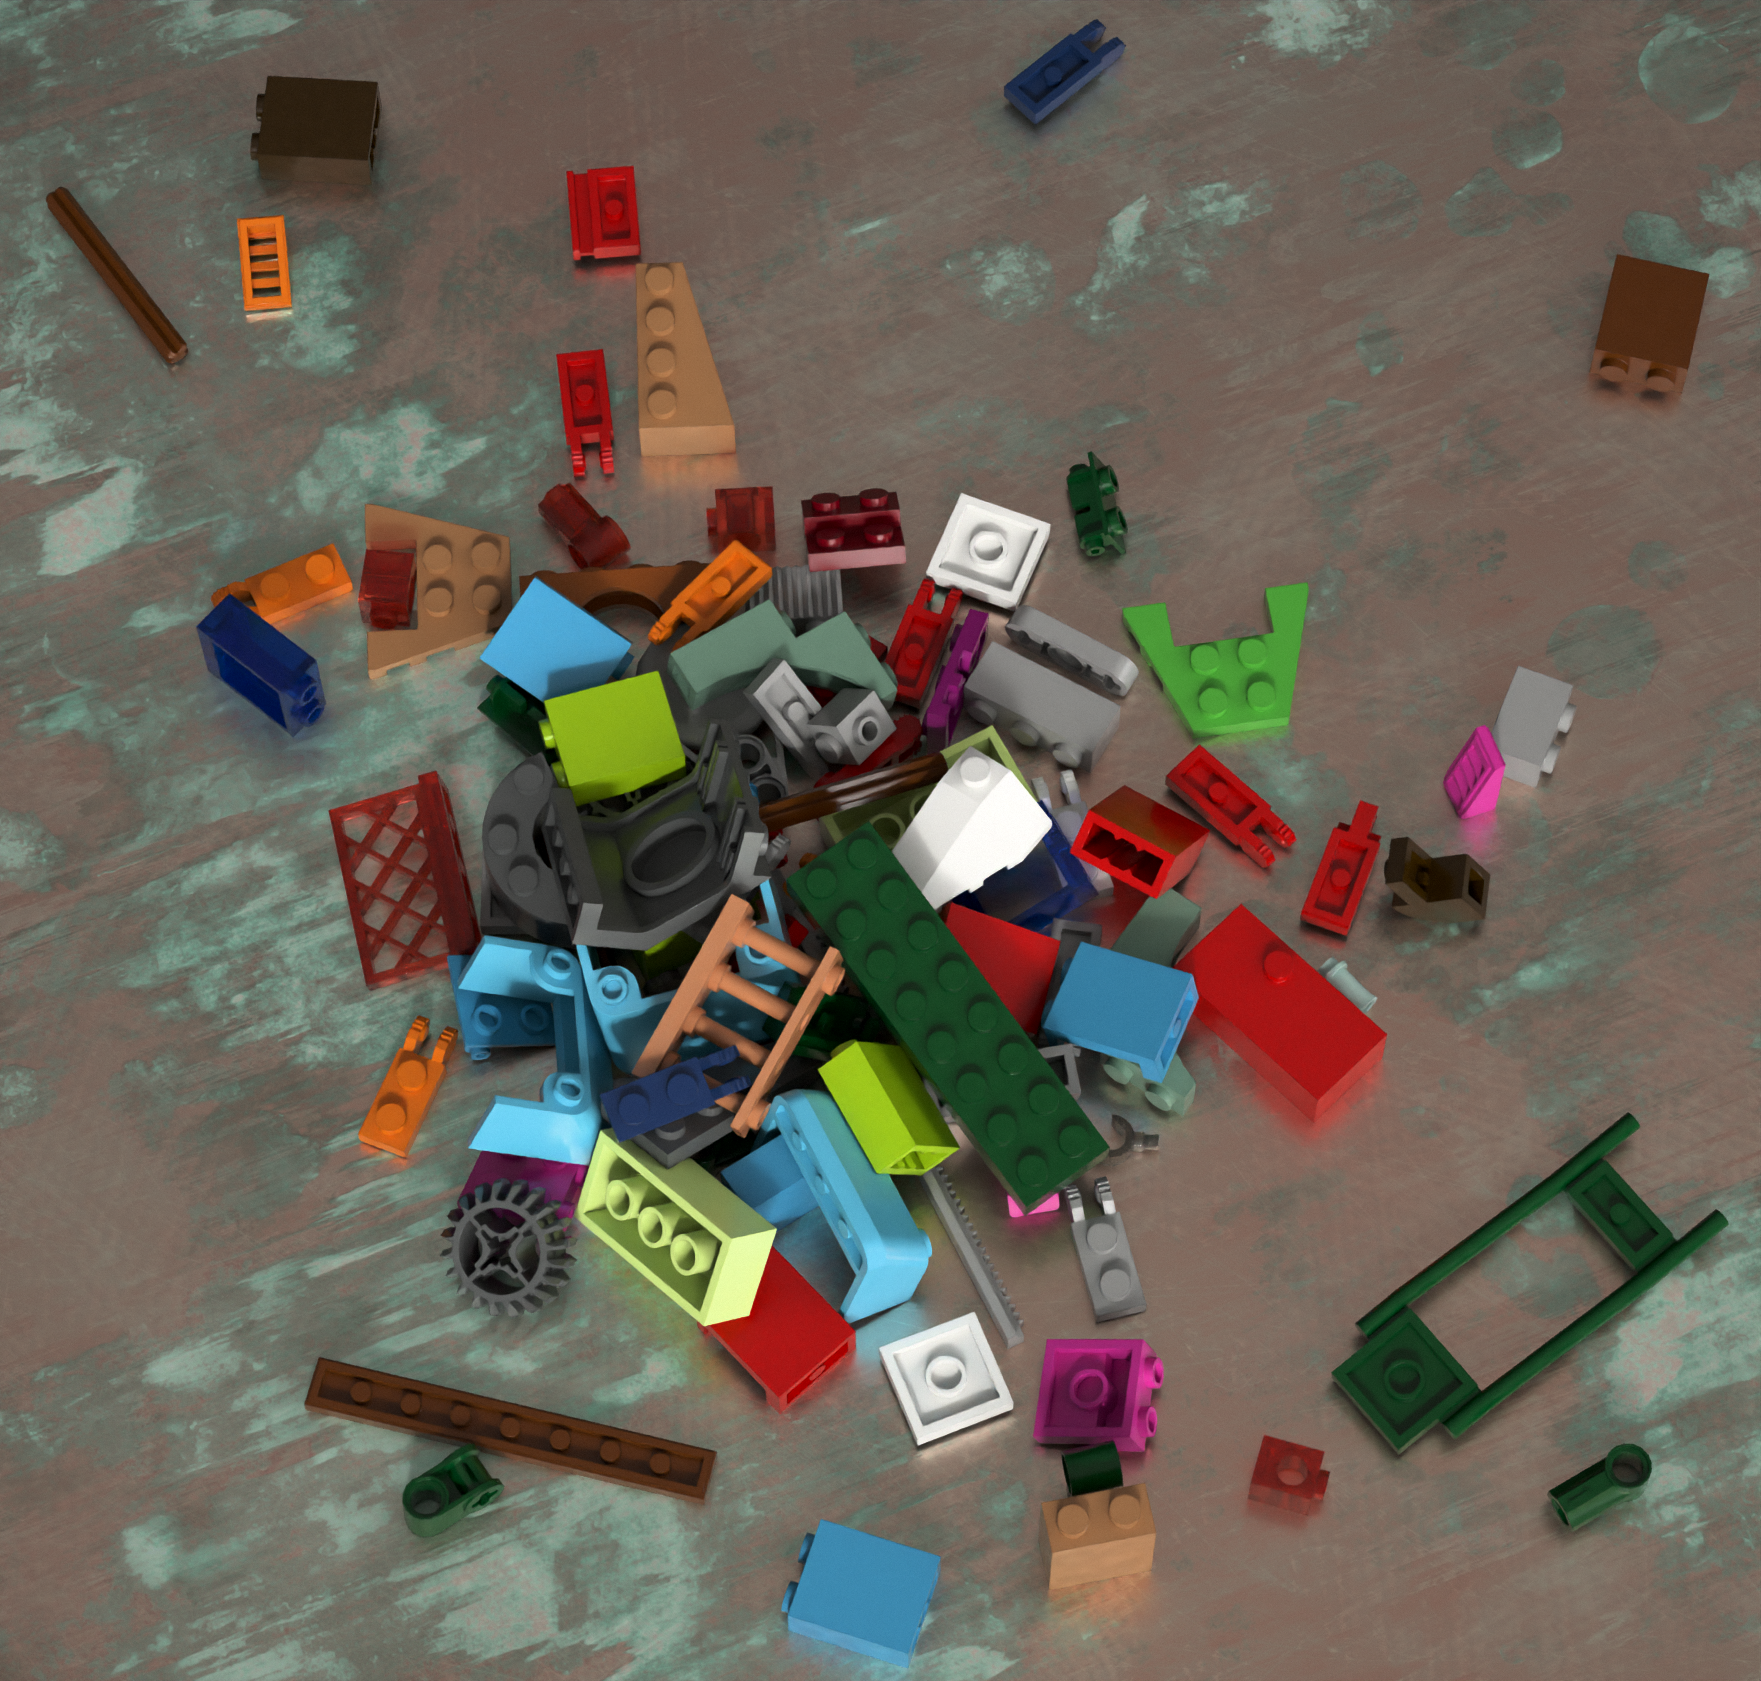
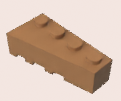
(678, 383)

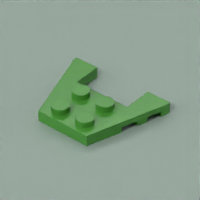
(1230, 681)

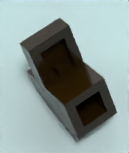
(1435, 888)

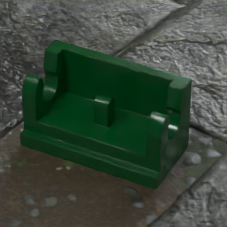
(832, 1024)

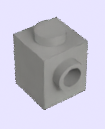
(851, 726)

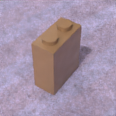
(1096, 1536)

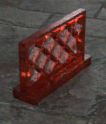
(448, 871)

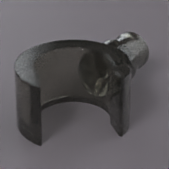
(1134, 1142)

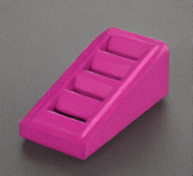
(1475, 775)

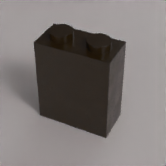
(317, 130)

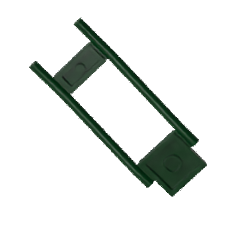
(1412, 1381)

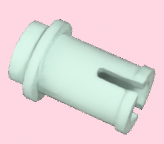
(1347, 984)

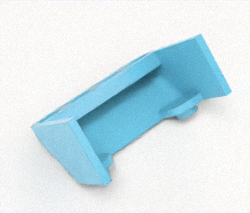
(630, 1019)
(569, 1109)
(857, 1202)

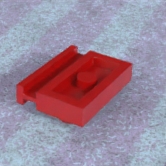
(603, 213)

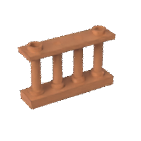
(712, 973)

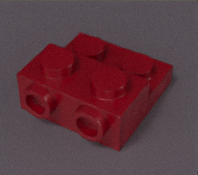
(853, 530)

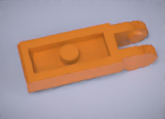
(292, 585)
(713, 595)
(408, 1091)

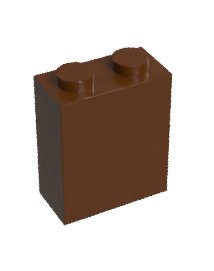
(1649, 324)

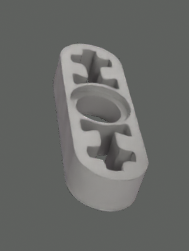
(1072, 650)

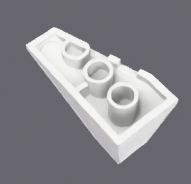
(970, 829)

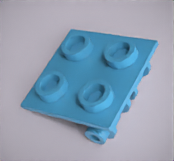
(498, 1019)

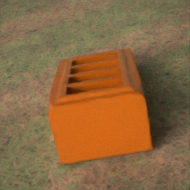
(264, 228)

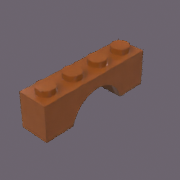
(634, 588)

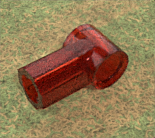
(588, 536)

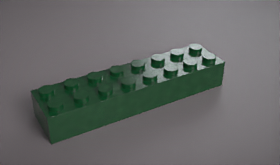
(947, 1018)

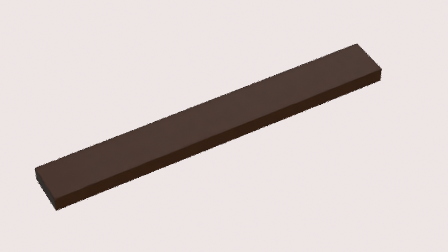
(511, 1430)

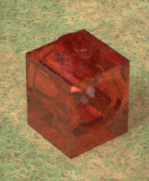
(744, 517)
(387, 588)
(1280, 1455)

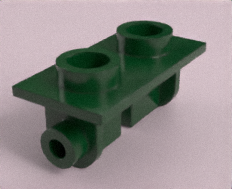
(1095, 488)
(517, 715)

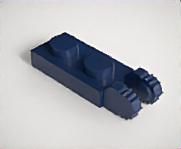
(1062, 71)
(668, 1095)

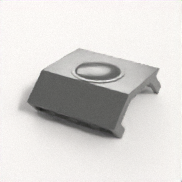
(663, 860)

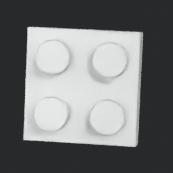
(988, 552)
(946, 1378)

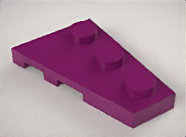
(947, 703)

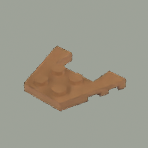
(460, 586)

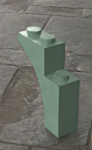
(735, 653)
(1158, 936)

